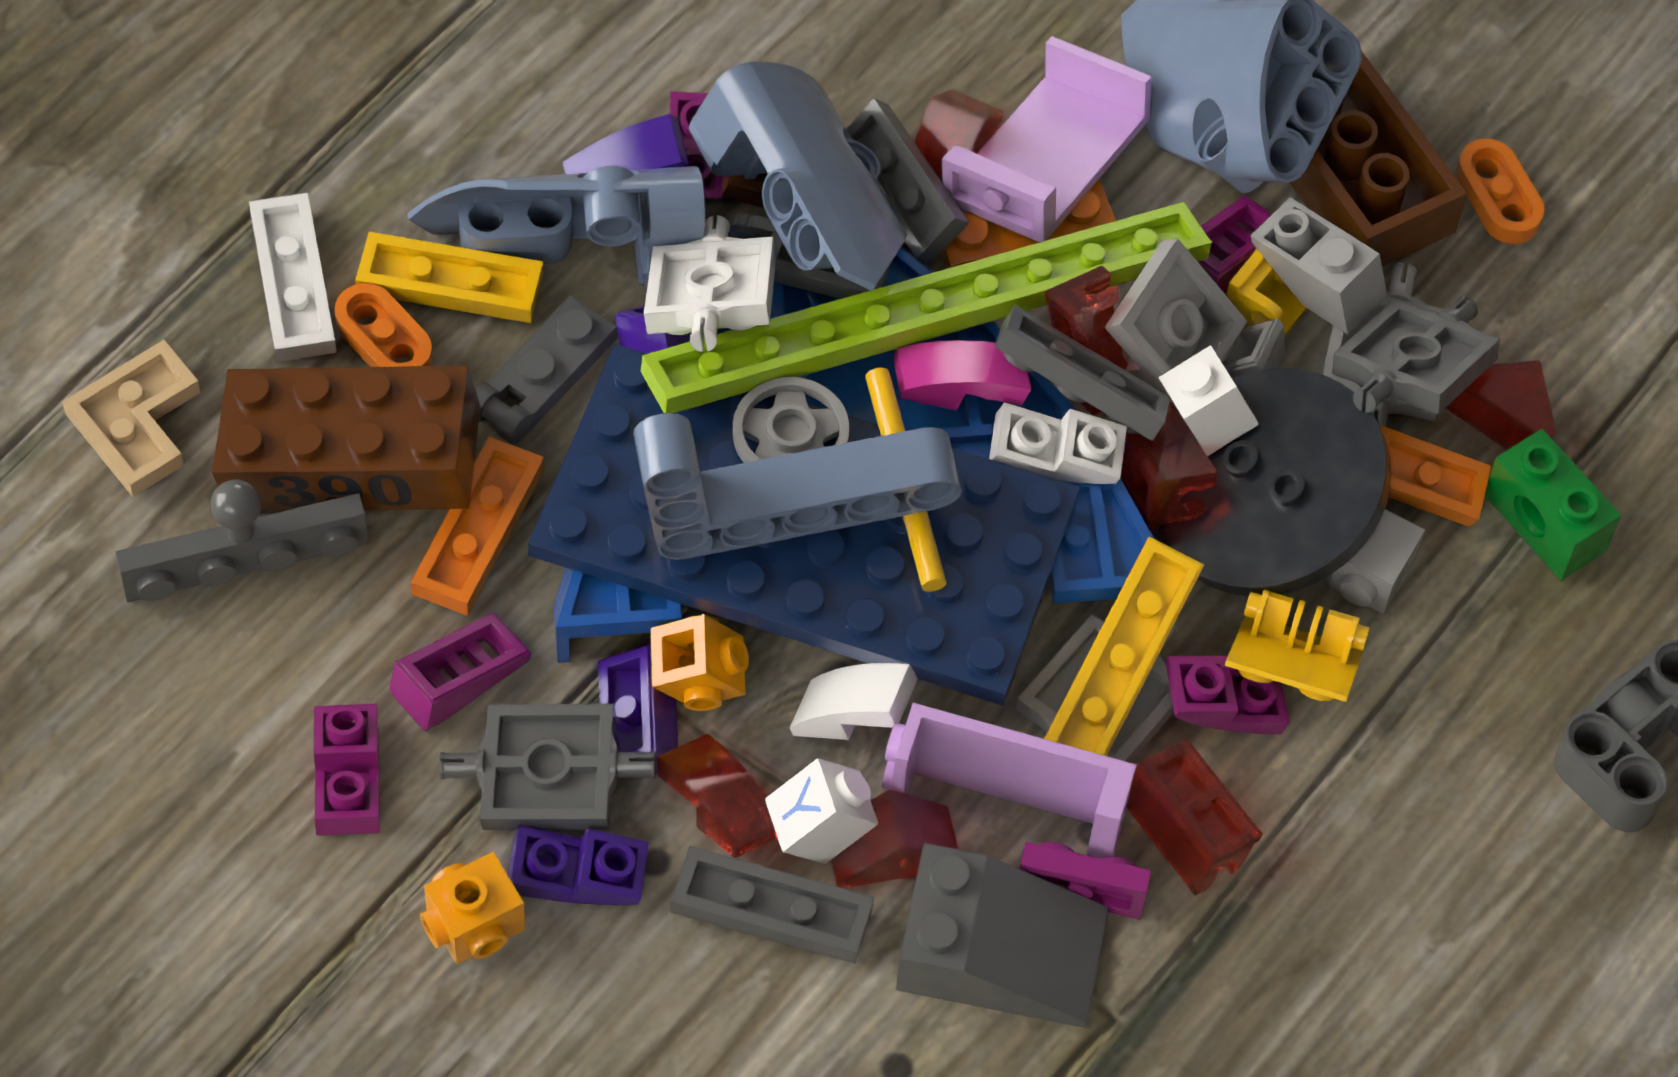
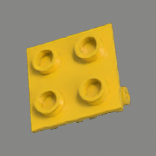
(1315, 664)

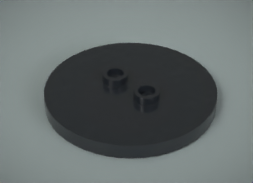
(1290, 492)

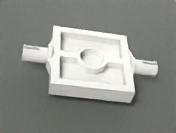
(710, 285)

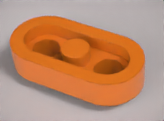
(1504, 195)
(389, 336)

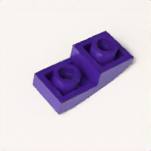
(640, 146)
(582, 870)

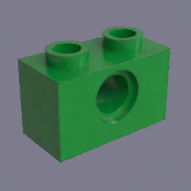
(1551, 504)

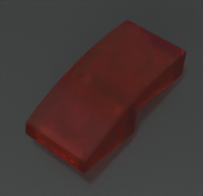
(726, 796)

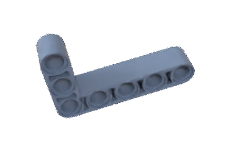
(787, 493)

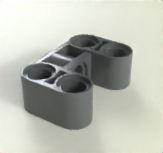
(1621, 727)

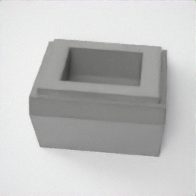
(1257, 349)

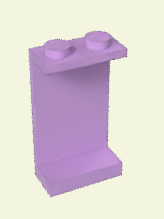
(1052, 143)
(1013, 769)

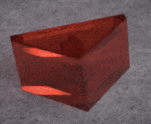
(952, 121)
(1507, 403)
(895, 844)

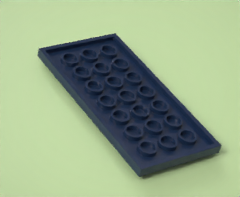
(830, 589)

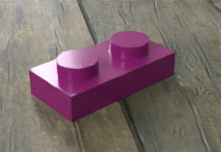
(1108, 880)

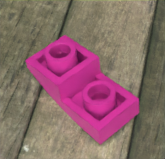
(947, 370)

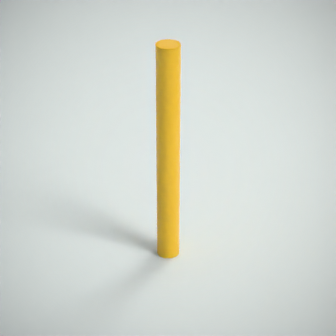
(917, 524)

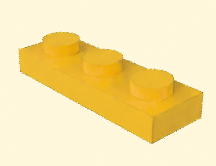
(452, 276)

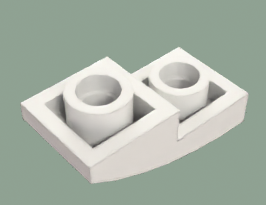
(1068, 449)
(854, 696)

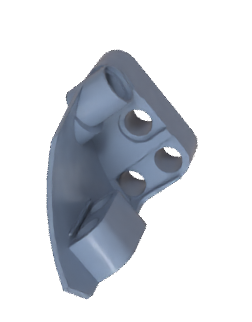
(1241, 81)
(818, 179)
(602, 205)

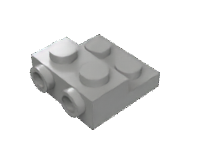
(1173, 315)

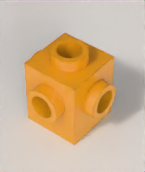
(698, 662)
(472, 909)

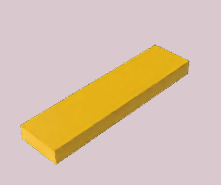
(1125, 649)

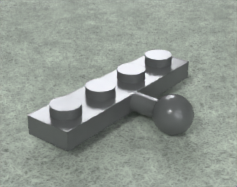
(241, 543)

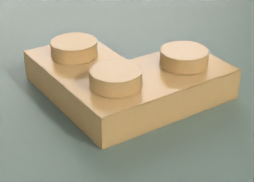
(121, 415)

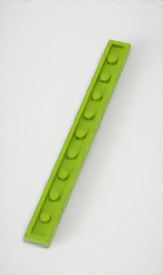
(911, 310)

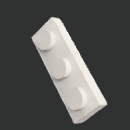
(292, 277)

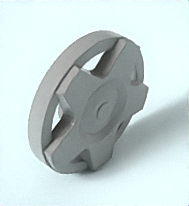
(790, 423)

